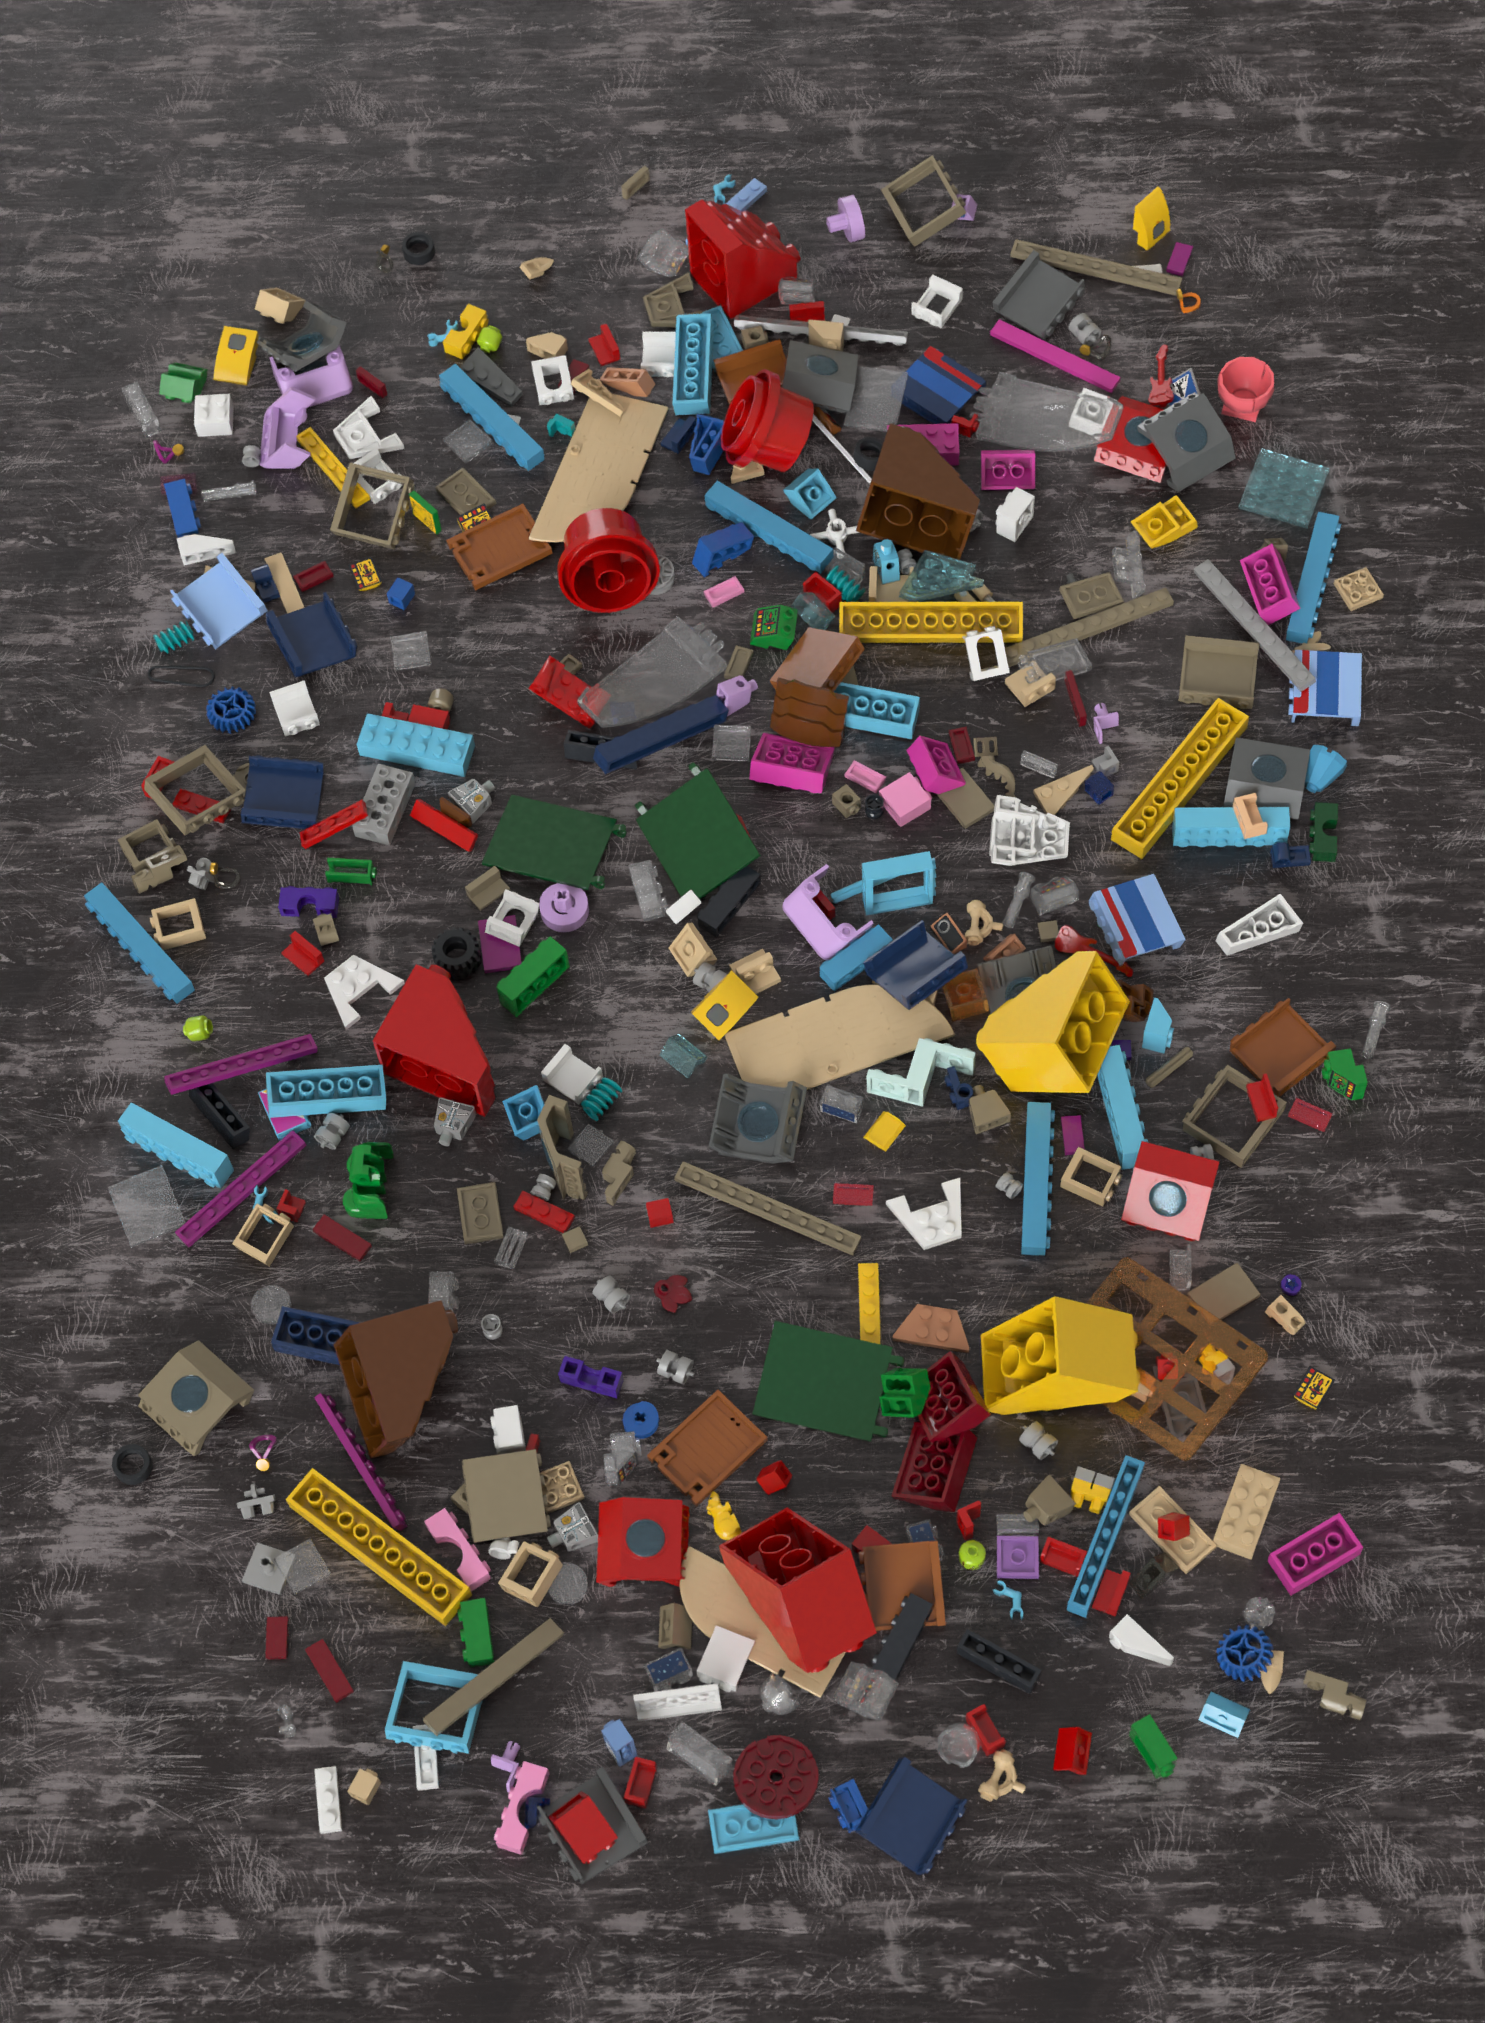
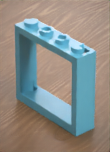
(900, 898)
(419, 1737)

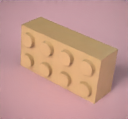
(1246, 1511)

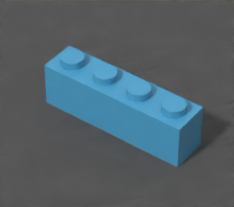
(850, 961)

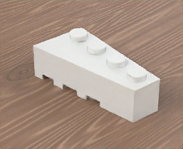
(1264, 924)

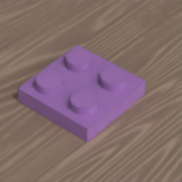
(1018, 1557)

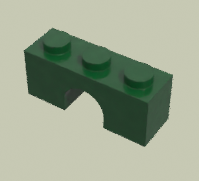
(1323, 846)

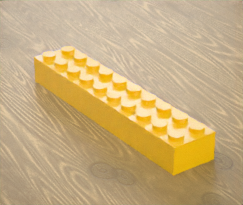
(929, 621)
(1179, 778)
(379, 1547)

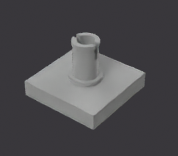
(263, 1571)

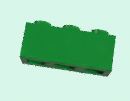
(476, 1632)

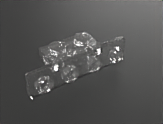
(1129, 566)

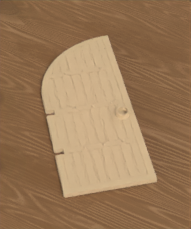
(717, 1600)

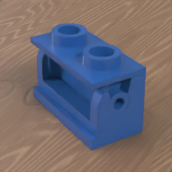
(849, 1804)

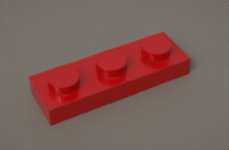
(196, 804)
(544, 1212)

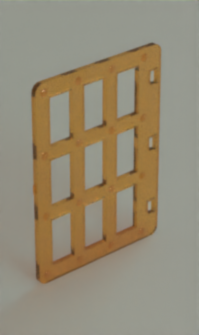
(1209, 1331)

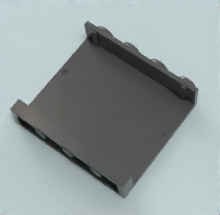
(1038, 297)
(616, 1813)

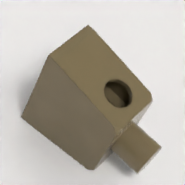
(987, 1110)
(1048, 1502)

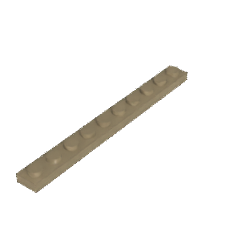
(1099, 267)
(1093, 624)
(768, 1208)

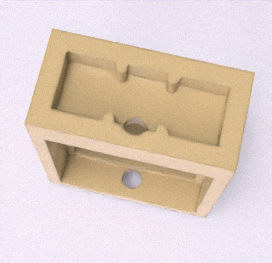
(179, 938)
(1084, 1191)
(250, 1224)
(546, 1579)

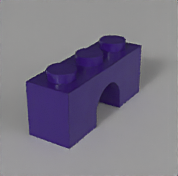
(293, 899)
(602, 1381)

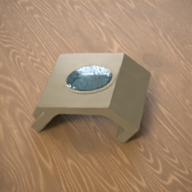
(553, 1123)
(193, 1395)

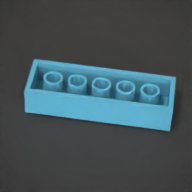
(693, 364)
(880, 710)
(416, 745)
(1221, 828)
(325, 1091)
(1120, 1106)
(176, 1146)

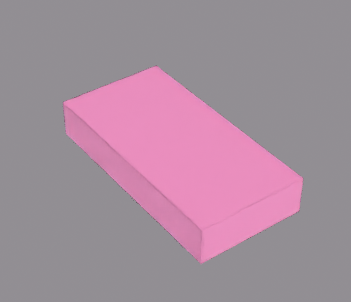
(724, 591)
(865, 776)

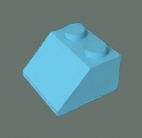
(810, 493)
(1158, 1029)

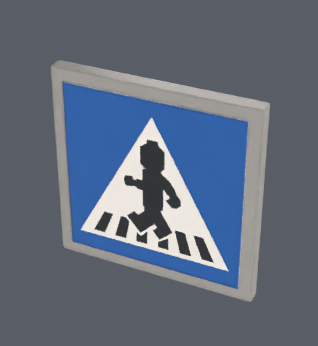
(1183, 386)

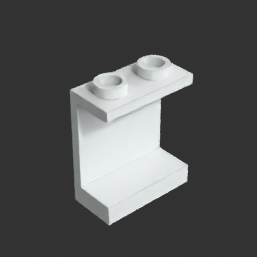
(659, 353)
(294, 708)
(571, 1075)
(724, 1659)

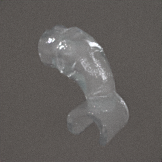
(287, 1716)

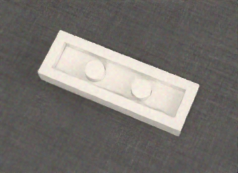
(426, 1764)
(328, 1800)

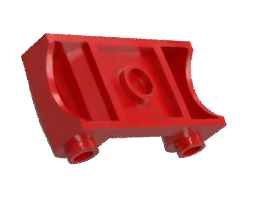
(561, 690)

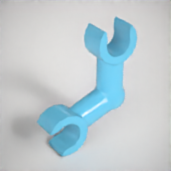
(718, 187)
(440, 338)
(259, 1200)
(1016, 1595)

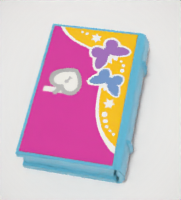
(285, 1125)

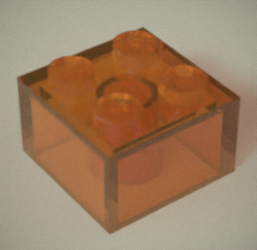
(965, 995)

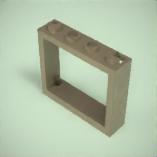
(911, 178)
(347, 495)
(179, 768)
(1201, 1104)

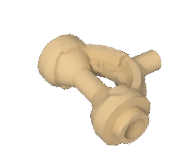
(974, 934)
(1003, 1762)

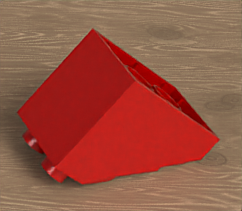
(736, 255)
(433, 1042)
(801, 1588)

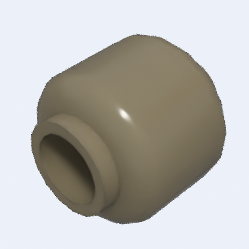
(441, 699)

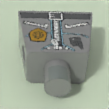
(472, 797)
(453, 1120)
(573, 1529)

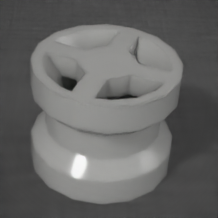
(251, 456)

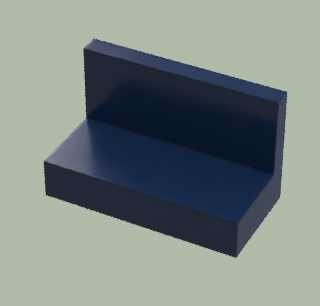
(679, 434)

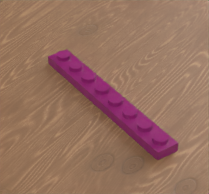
(240, 1064)
(240, 1189)
(363, 1465)

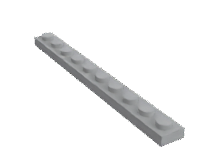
(796, 327)
(1254, 625)

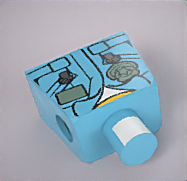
(884, 554)

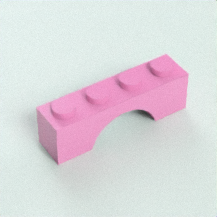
(444, 1529)
(530, 1782)

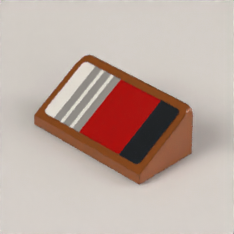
(829, 423)

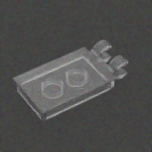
(1055, 660)

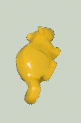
(725, 1525)

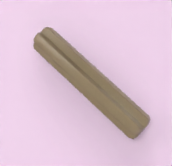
(1169, 1067)

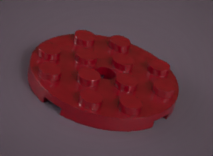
(781, 1797)

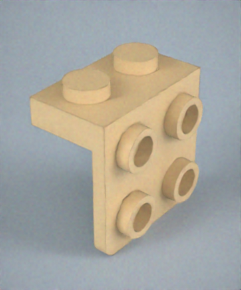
(1030, 692)

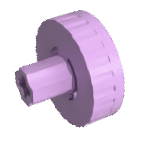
(848, 219)
(564, 899)

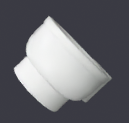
(503, 1548)

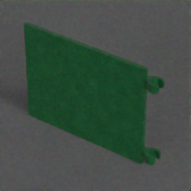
(697, 835)
(551, 842)
(823, 1381)

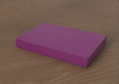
(497, 953)

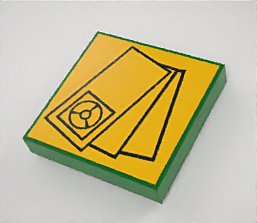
(425, 512)

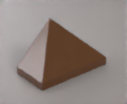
(455, 813)

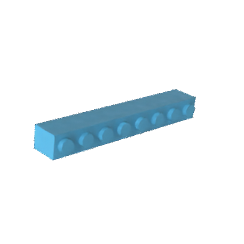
(491, 417)
(769, 527)
(1312, 577)
(139, 943)
(1036, 1178)
(1105, 1536)

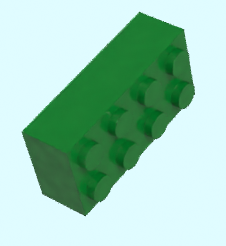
(532, 976)

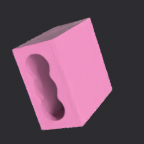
(905, 799)

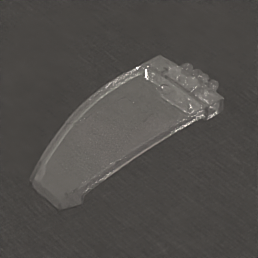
(1043, 416)
(656, 676)

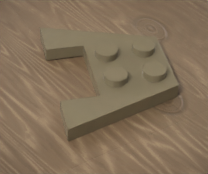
(664, 303)

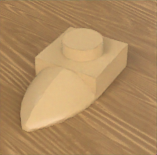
(536, 267)
(1273, 1676)

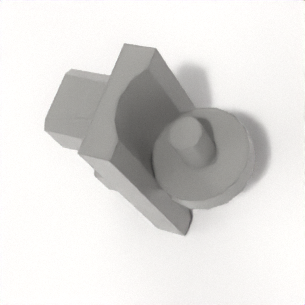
(200, 876)
(266, 1502)

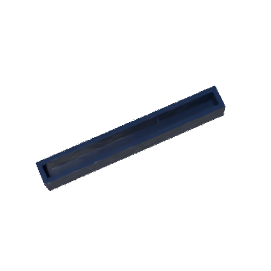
(660, 734)

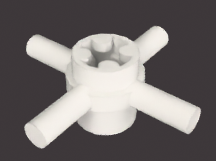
(836, 531)

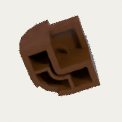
(1140, 1001)

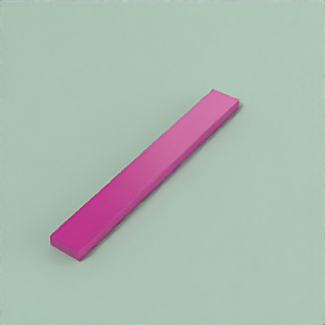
(1055, 356)

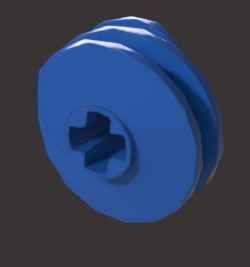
(643, 1411)

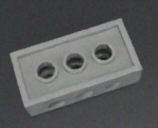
(385, 804)

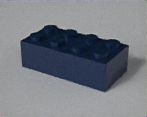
(308, 1334)

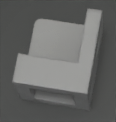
(1106, 763)

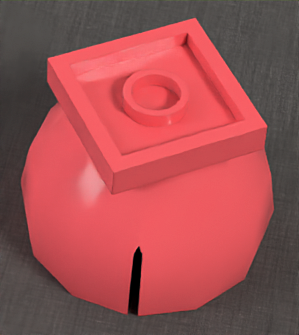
(1245, 388)

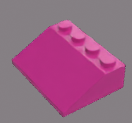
(791, 763)

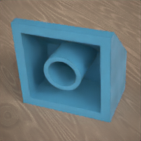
(524, 1111)

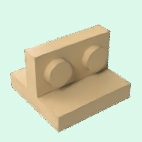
(691, 950)
(756, 971)

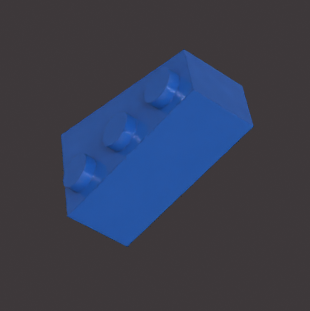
(706, 444)
(182, 508)
(721, 546)

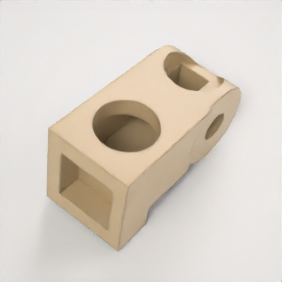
(1285, 1315)

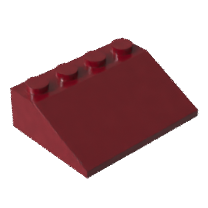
(952, 1400)
(934, 1471)

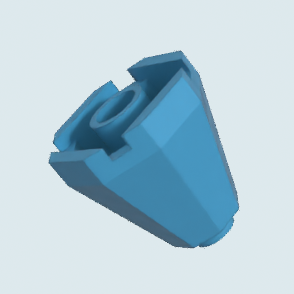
(1323, 768)

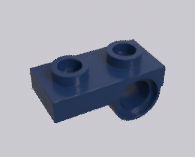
(265, 583)
(1287, 856)
(952, 1080)

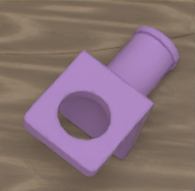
(1104, 720)
(507, 1762)

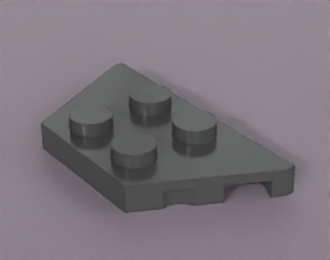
(1188, 1389)

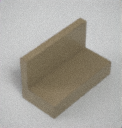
(486, 888)
(674, 1627)

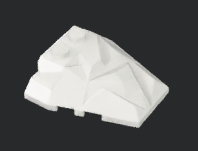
(1025, 835)

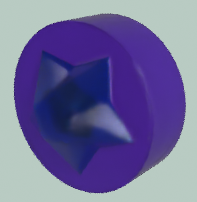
(1291, 1285)

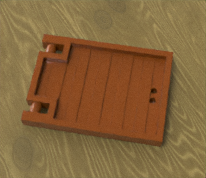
(498, 547)
(707, 1447)

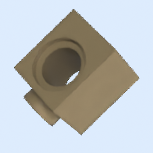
(753, 337)
(846, 794)

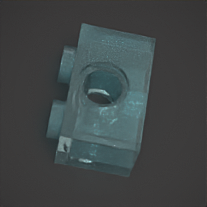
(813, 610)

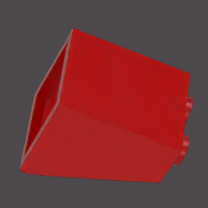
(583, 1827)

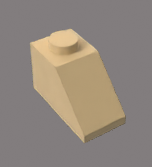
(547, 345)

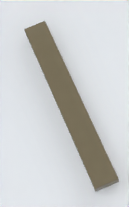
(493, 1677)

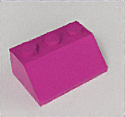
(1007, 469)
(935, 765)

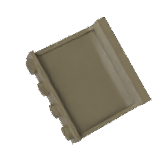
(1218, 670)
(505, 1495)

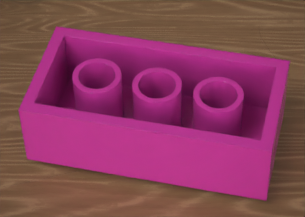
(943, 437)
(1270, 584)
(1315, 1554)

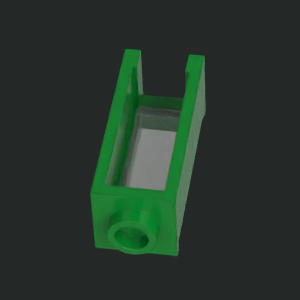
(351, 871)

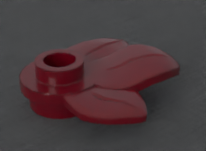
(675, 1293)

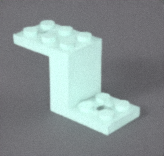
(926, 1057)

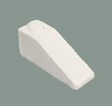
(200, 548)
(1137, 1641)

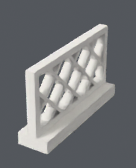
(677, 1702)

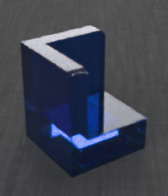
(1099, 787)

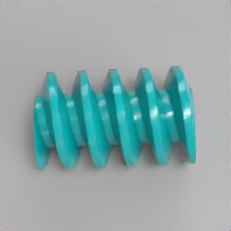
(849, 592)
(174, 637)
(599, 1097)

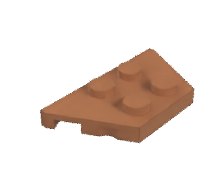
(933, 1328)

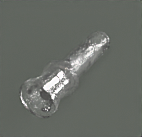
(238, 490)
(1021, 892)
(1376, 1022)

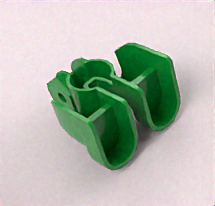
(368, 1180)

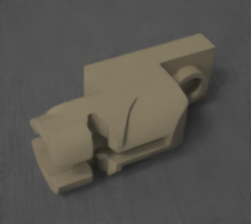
(158, 868)
(618, 1171)
(1334, 1694)

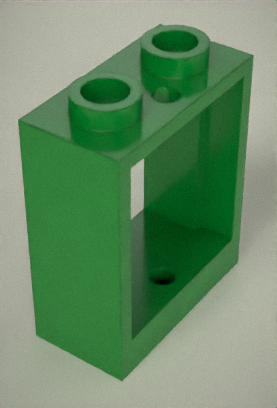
(1153, 1747)

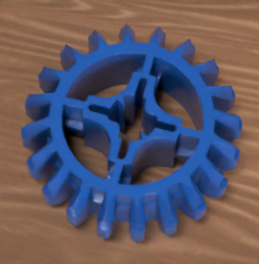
(228, 704)
(1232, 1649)

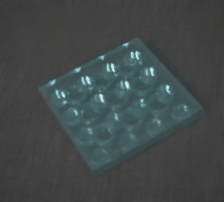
(1284, 488)

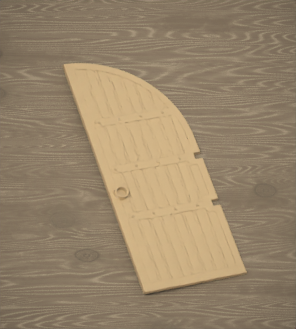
(599, 464)
(832, 1037)

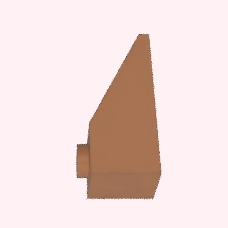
(631, 381)

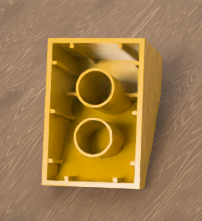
(1056, 1028)
(1059, 1358)

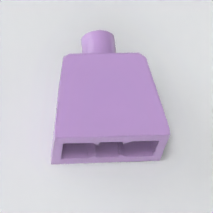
(736, 692)

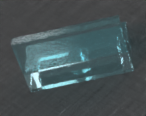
(682, 1055)

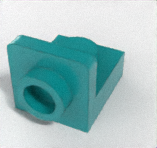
(561, 424)

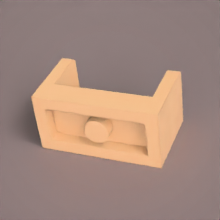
(1249, 816)

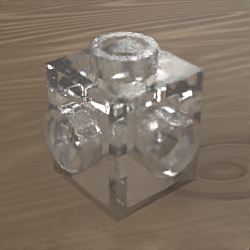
(1257, 1619)

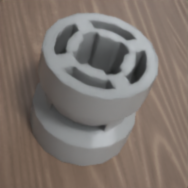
(905, 561)
(1205, 1151)
(1009, 1185)
(544, 1186)
(490, 1322)

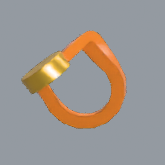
(1188, 309)

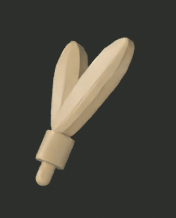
(1312, 644)

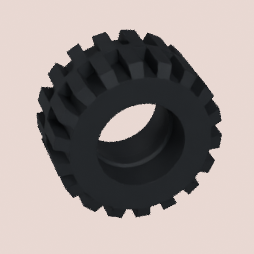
(457, 940)

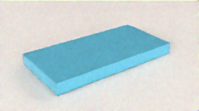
(724, 338)
(740, 1829)

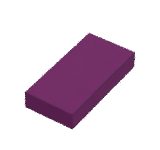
(1179, 259)
(1072, 1134)

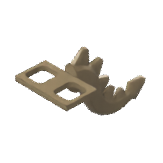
(988, 761)

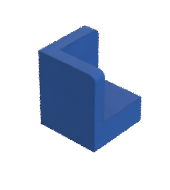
(401, 593)

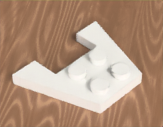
(358, 436)
(352, 981)
(934, 1223)

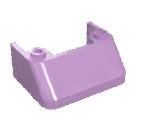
(323, 383)
(281, 429)
(814, 924)

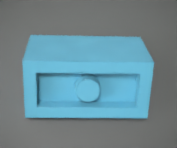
(1224, 1714)

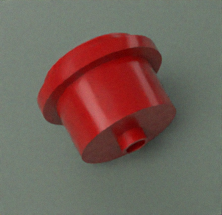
(766, 423)
(607, 562)

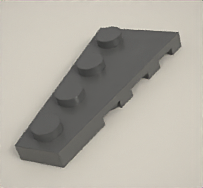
(491, 377)

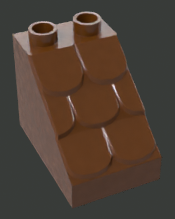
(917, 497)
(393, 1370)

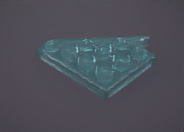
(937, 577)

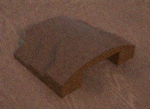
(809, 713)

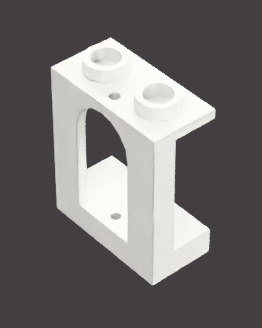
(943, 288)
(548, 367)
(374, 460)
(971, 645)
(497, 927)

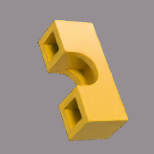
(460, 342)

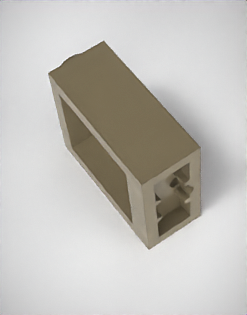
(139, 836)

